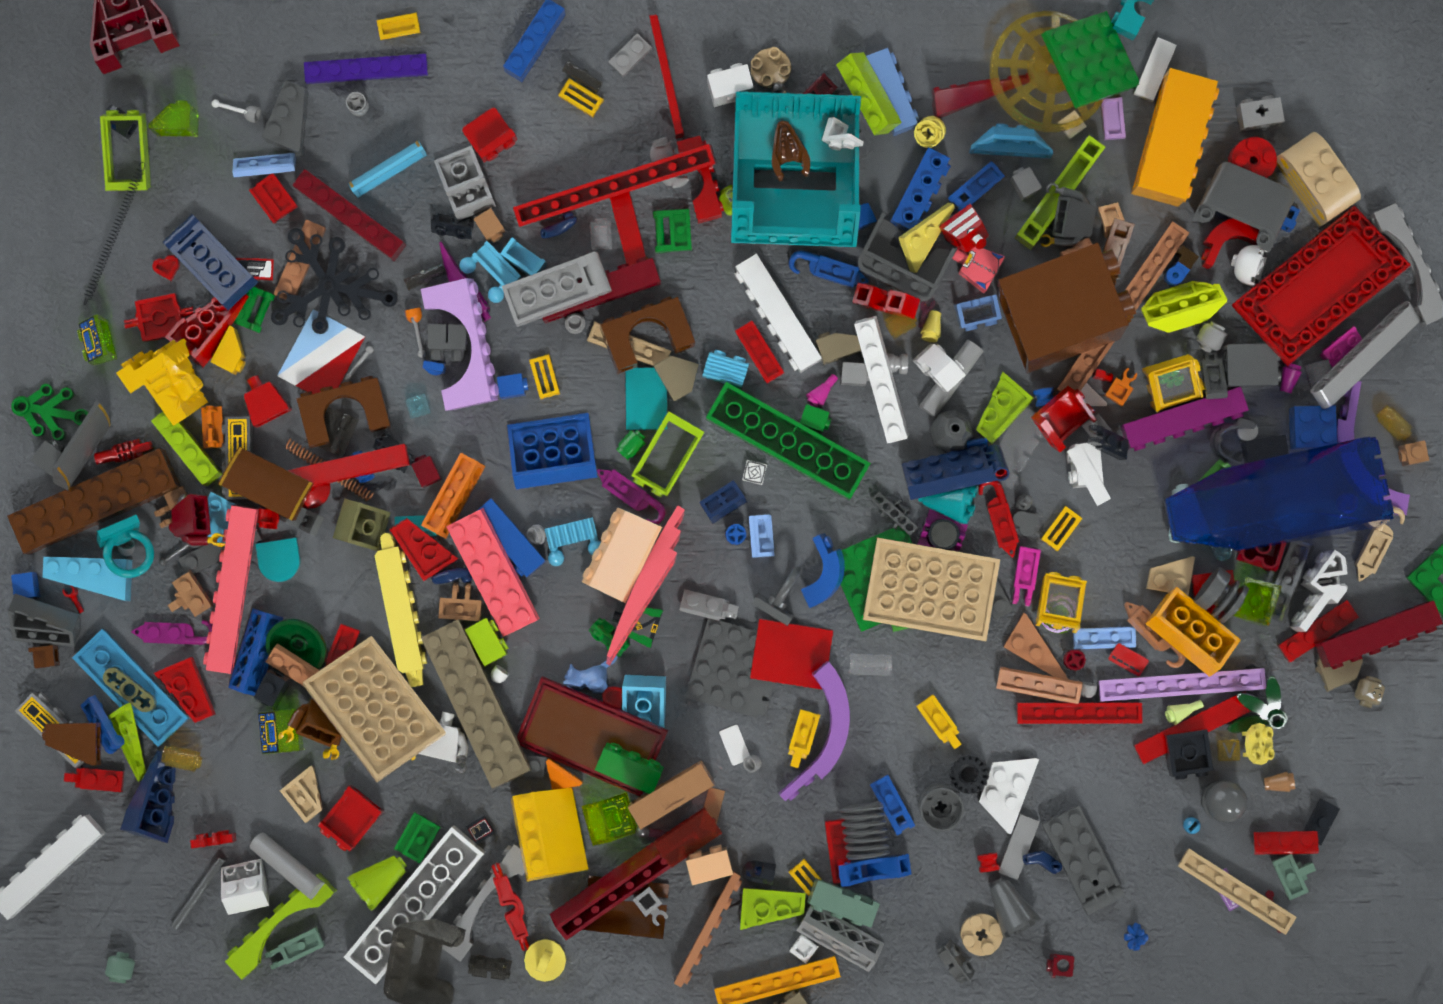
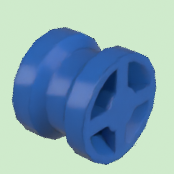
(1043, 396)
(737, 532)

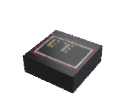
(480, 829)

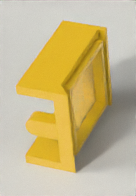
(1174, 382)
(1061, 601)

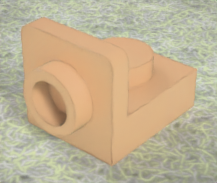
(1107, 214)

